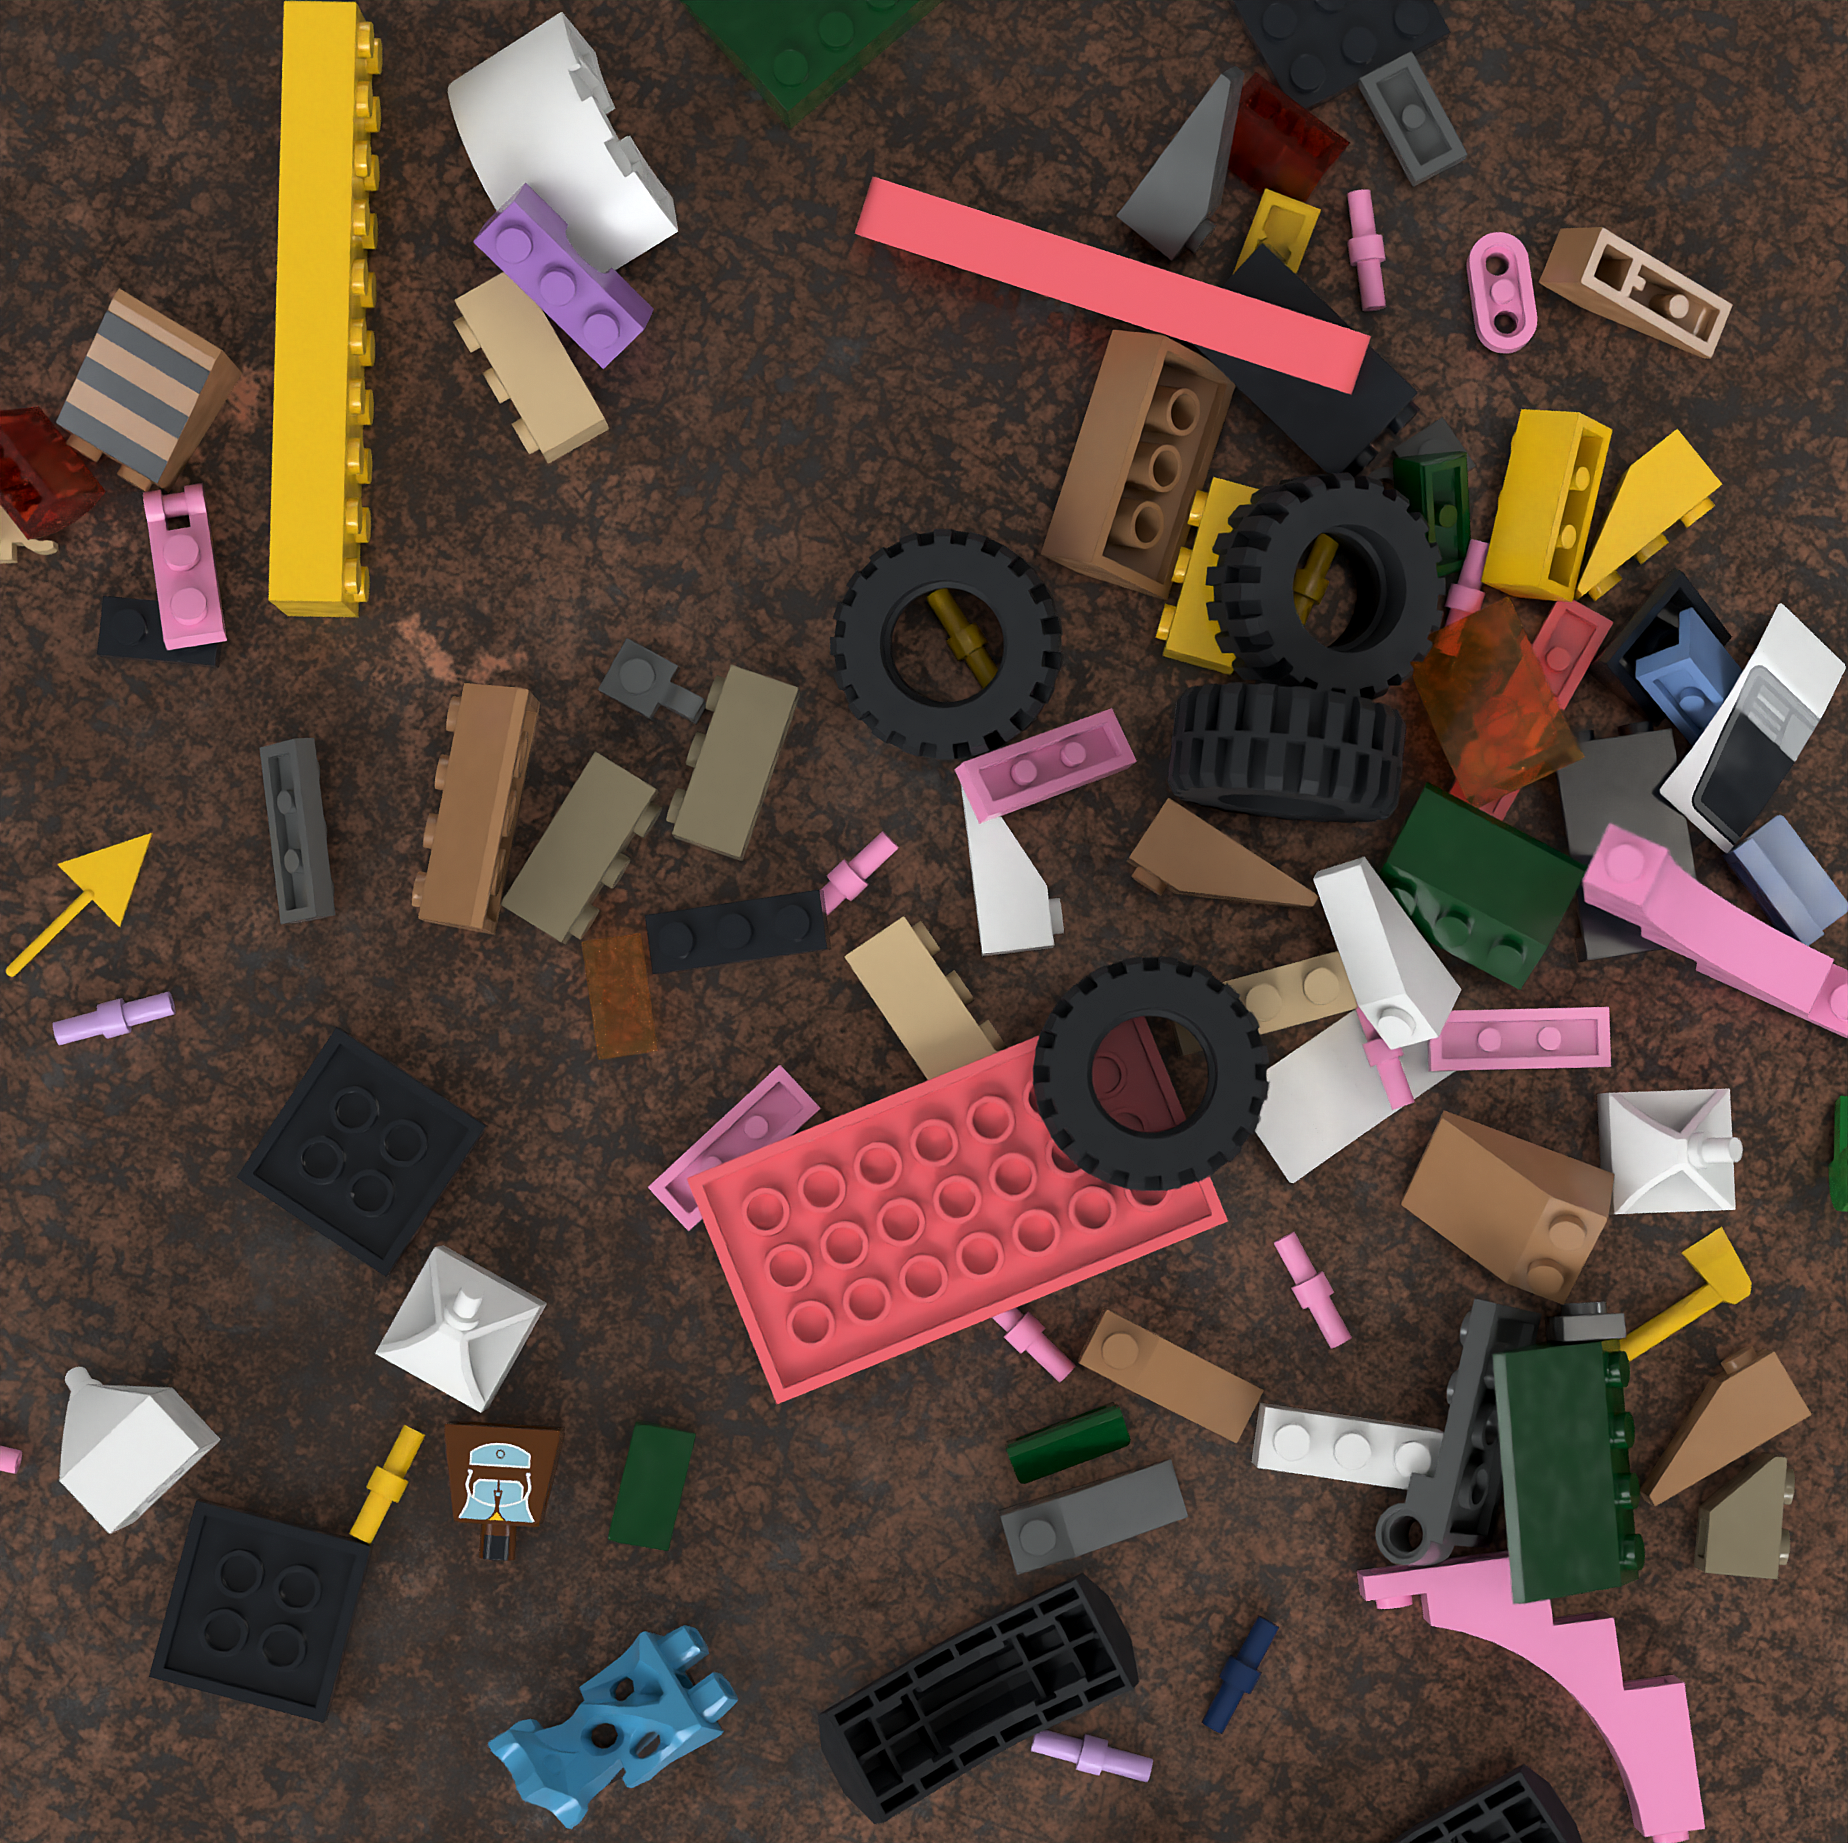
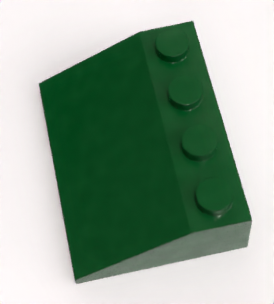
(804, 48)
(1567, 1468)

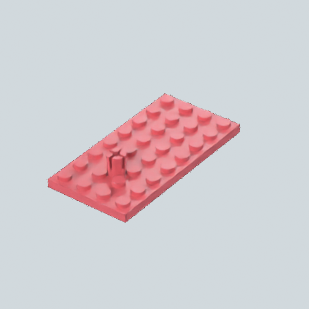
(935, 1212)

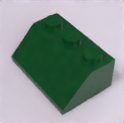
(1478, 884)

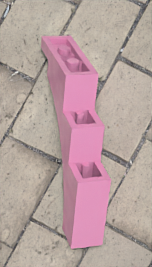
(1679, 913)
(1639, 1719)

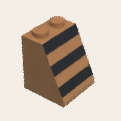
(146, 394)

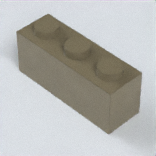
(733, 761)
(583, 850)

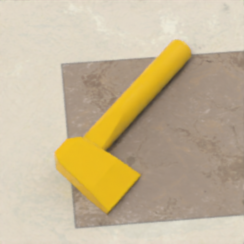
(1725, 1282)

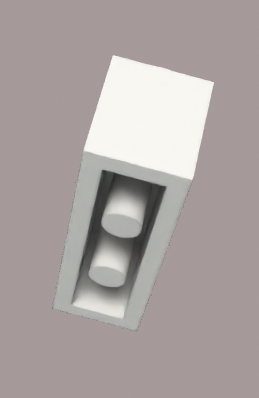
(1343, 1446)

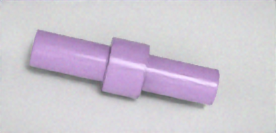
(114, 1018)
(1092, 1755)

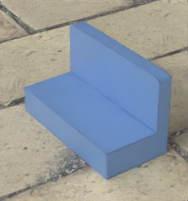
(1691, 677)
(1787, 881)

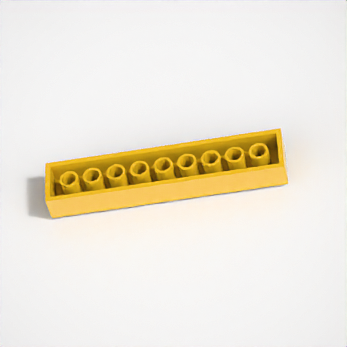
(323, 310)

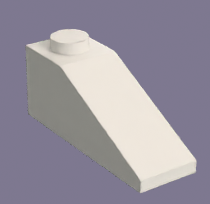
(1008, 891)
(1385, 956)

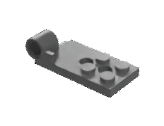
(1467, 1486)

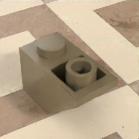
(1743, 1521)

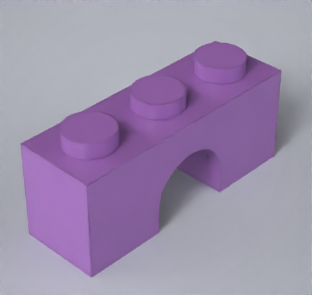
(589, 305)

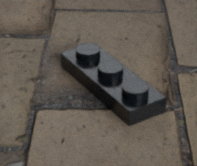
(738, 932)

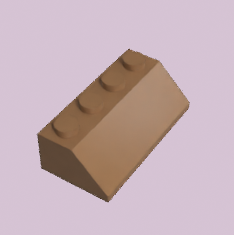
(1139, 463)
(478, 807)

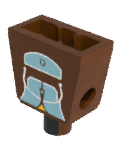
(501, 1478)

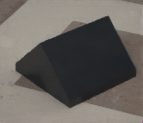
(1647, 631)

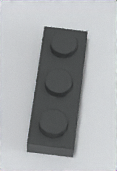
(297, 831)

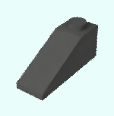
(1189, 177)
(1092, 1516)

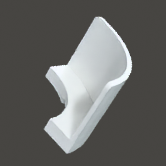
(543, 122)

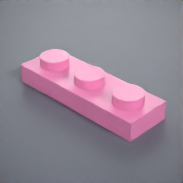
(1045, 765)
(1522, 1039)
(762, 1117)

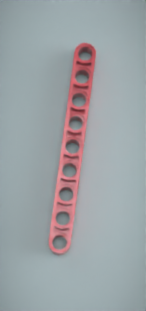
(1113, 285)

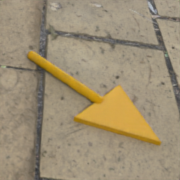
(105, 878)

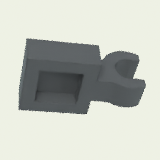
(646, 682)

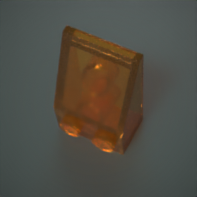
(1493, 705)

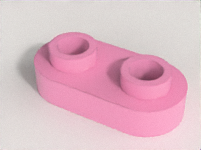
(1502, 294)

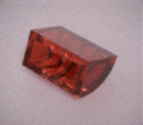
(1281, 143)
(41, 476)

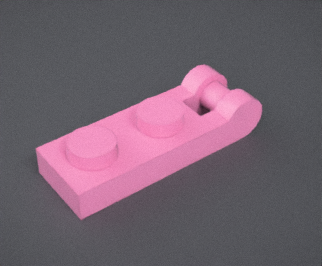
(185, 568)

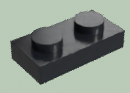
(134, 632)

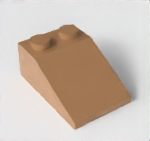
(1511, 1204)

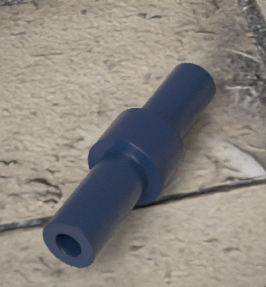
(1240, 1674)

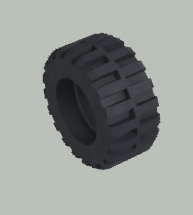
(1392, 572)
(865, 644)
(1287, 752)
(1233, 1058)

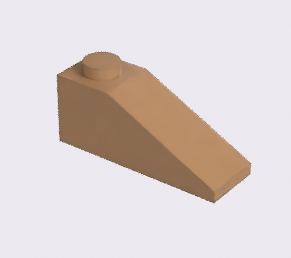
(1634, 289)
(1203, 862)
(1169, 1375)
(1730, 1418)

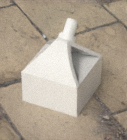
(1668, 1150)
(461, 1328)
(126, 1446)

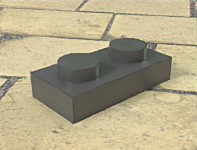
(1412, 119)
(1585, 1322)

